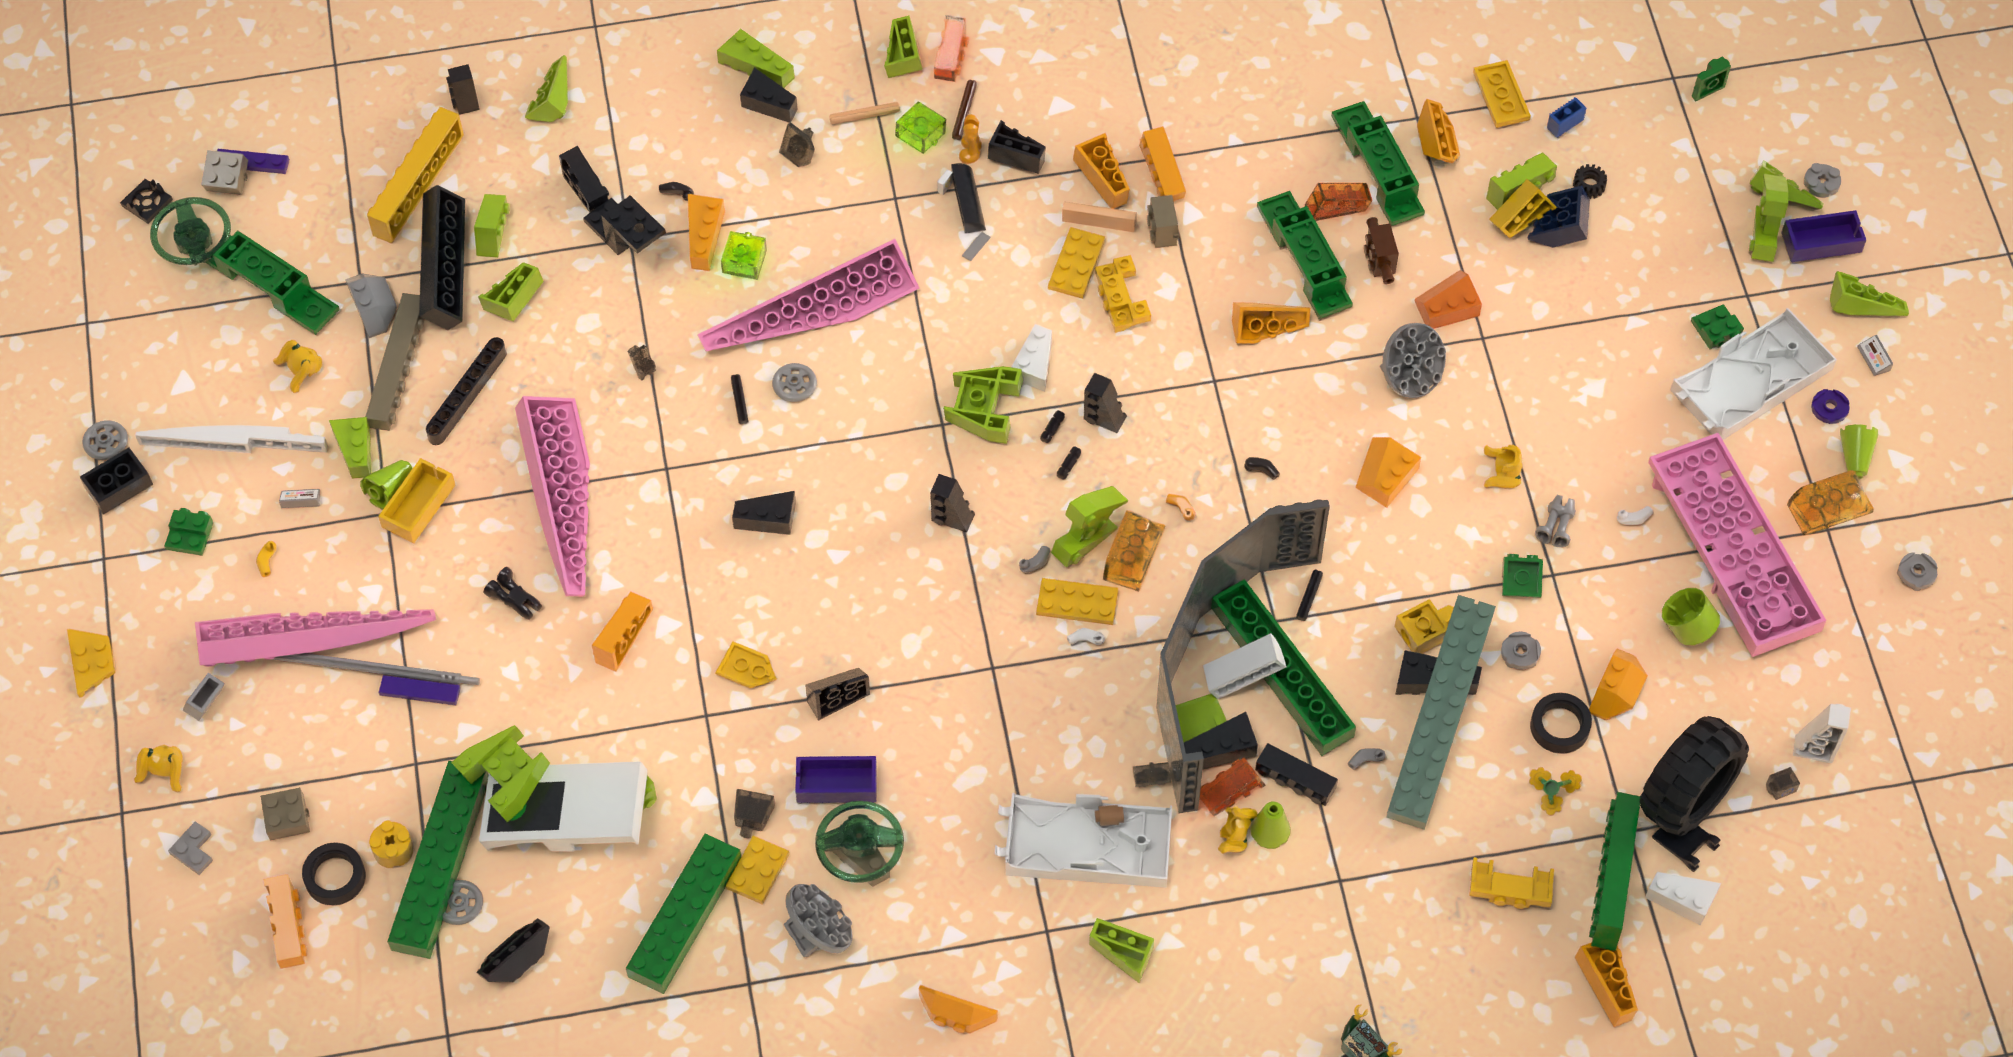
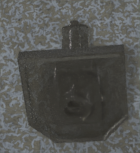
(797, 145)

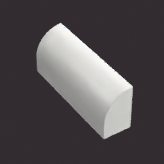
(1244, 666)

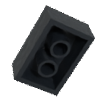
(116, 480)

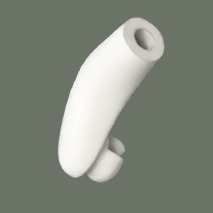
(1634, 518)
(1086, 634)

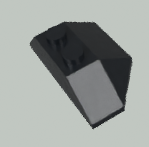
(516, 953)

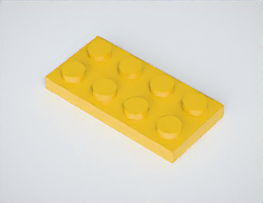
(1501, 93)
(1076, 262)
(1077, 601)

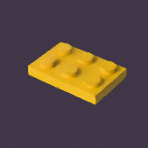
(757, 869)

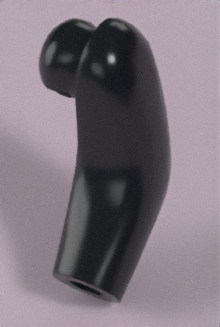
(676, 188)
(1262, 465)

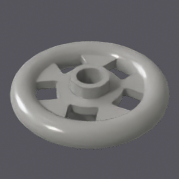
(793, 395)
(92, 450)
(471, 911)

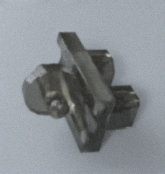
(641, 361)
(1151, 774)

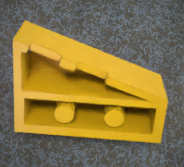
(1521, 208)

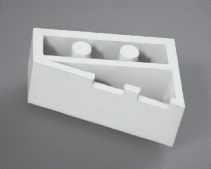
(1035, 357)
(1683, 895)

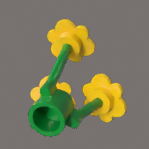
(1540, 780)

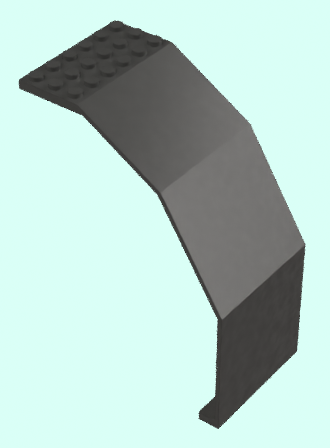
(1273, 541)

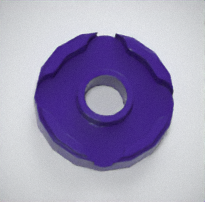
(1826, 414)

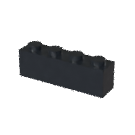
(1296, 774)

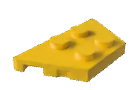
(90, 659)

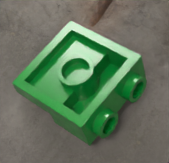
(1712, 79)
(1717, 326)
(188, 531)
(1522, 576)

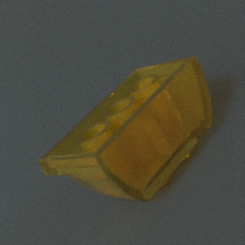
(1829, 502)
(1132, 551)

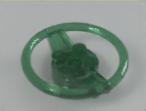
(191, 233)
(846, 839)

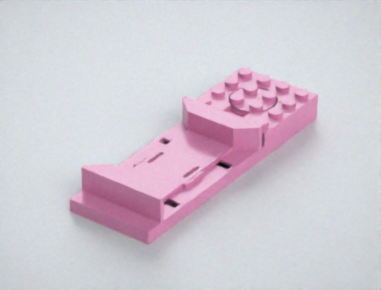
(1749, 570)

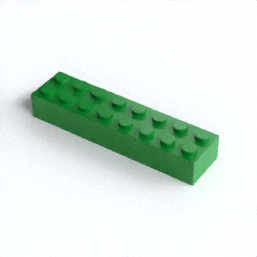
(1614, 871)
(683, 913)

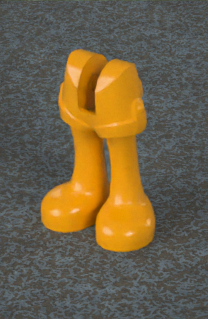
(970, 141)

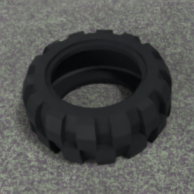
(1694, 775)

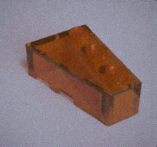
(951, 50)
(1338, 199)
(1230, 786)

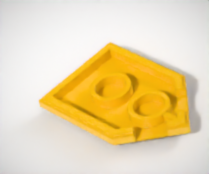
(746, 666)

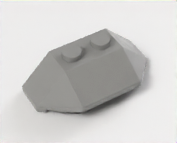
(373, 302)

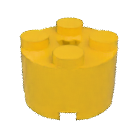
(391, 844)

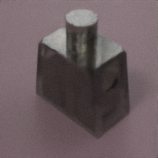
(752, 811)

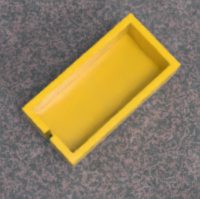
(416, 500)

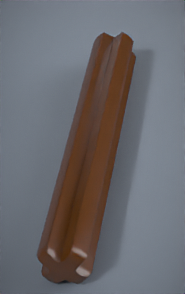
(964, 109)

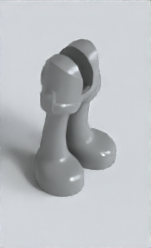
(1556, 510)

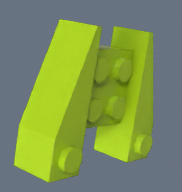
(1768, 217)
(978, 401)
(1089, 524)
(508, 765)

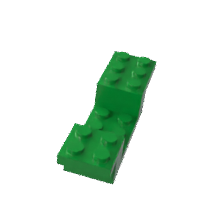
(1373, 140)
(1301, 234)
(283, 282)

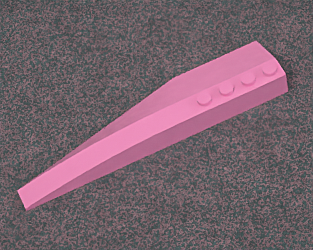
(823, 301)
(559, 481)
(278, 635)

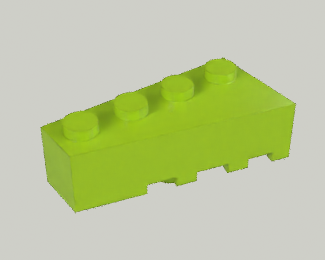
(1536, 169)

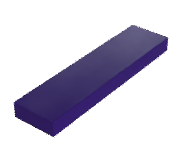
(419, 690)

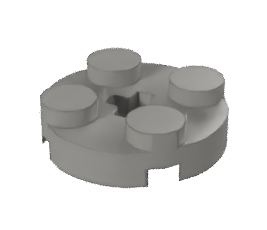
(1826, 172)
(1913, 579)
(1516, 660)

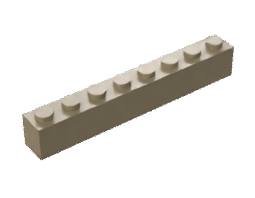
(395, 364)

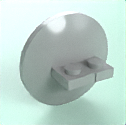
(1413, 360)
(815, 921)

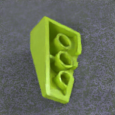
(551, 95)
(1794, 194)
(1855, 298)

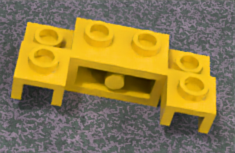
(1116, 296)
(1509, 888)

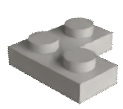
(187, 848)

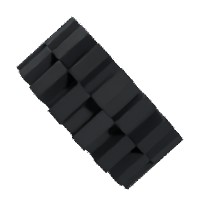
(1593, 173)

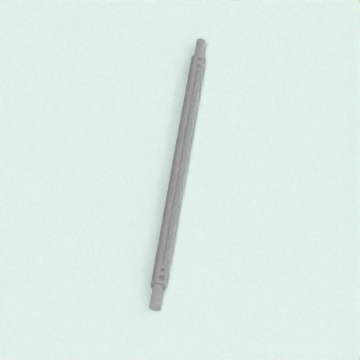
(380, 668)

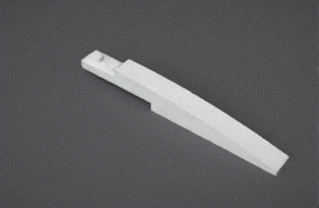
(232, 438)

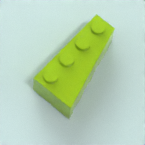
(745, 53)

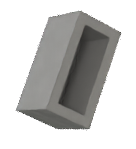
(203, 696)

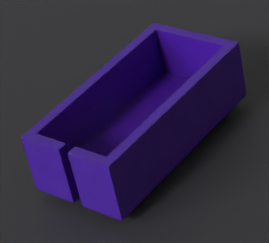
(1823, 236)
(836, 779)

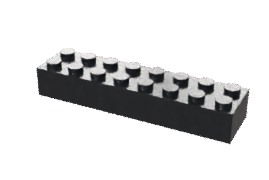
(442, 257)

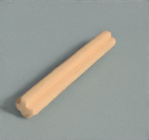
(863, 113)

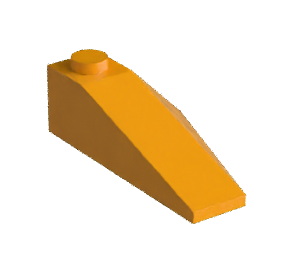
(1262, 321)

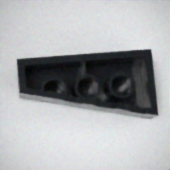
(1417, 672)
(1225, 742)

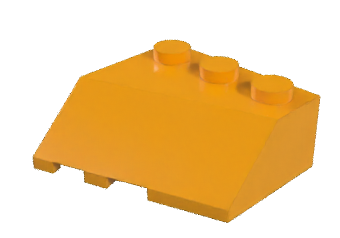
(1386, 469)

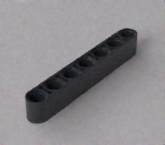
(465, 399)

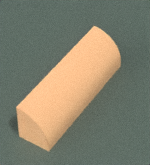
(1099, 216)

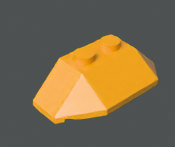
(1437, 133)
(1618, 686)
(956, 1012)

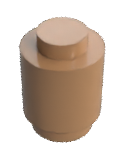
(1109, 815)

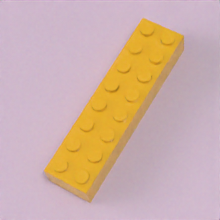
(415, 175)

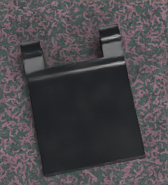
(1687, 845)

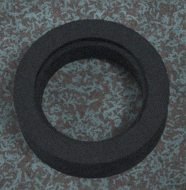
(1553, 743)
(340, 895)

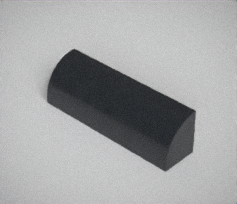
(967, 198)

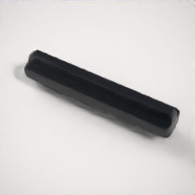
(739, 399)
(1309, 595)

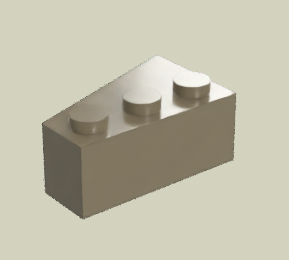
(864, 864)

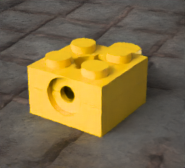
(1421, 619)

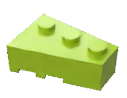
(903, 50)
(490, 225)
(513, 293)
(354, 444)
(1122, 947)

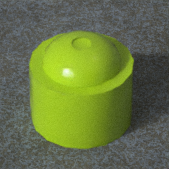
(1690, 616)

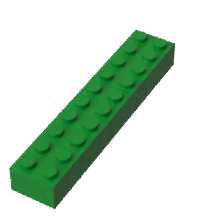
(1295, 685)
(437, 863)

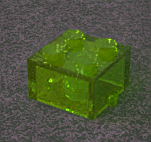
(920, 127)
(743, 255)

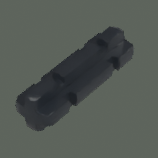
(1052, 426)
(1069, 462)

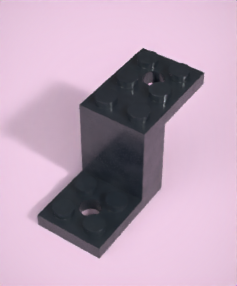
(624, 225)

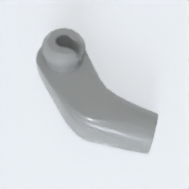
(1036, 562)
(1366, 754)

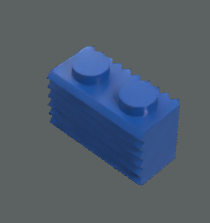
(1566, 117)

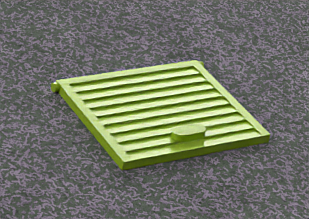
(1199, 716)

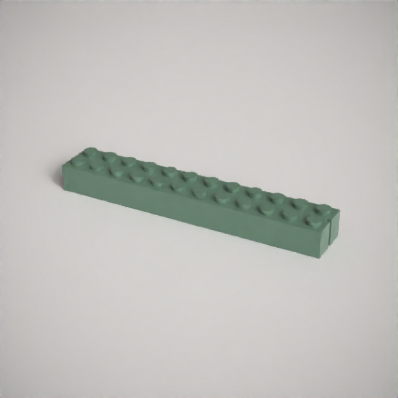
(1440, 712)

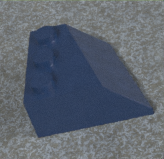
(1565, 223)

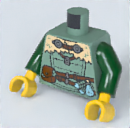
(1362, 1041)

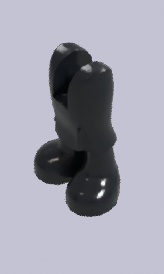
(517, 596)

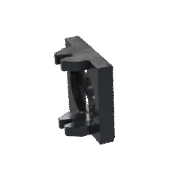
(146, 216)

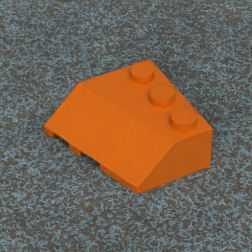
(1449, 301)

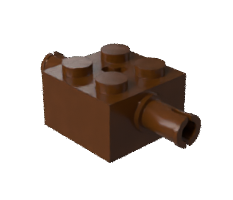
(1381, 250)

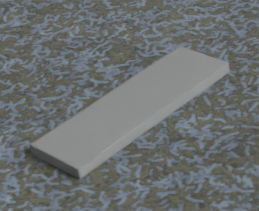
(976, 246)

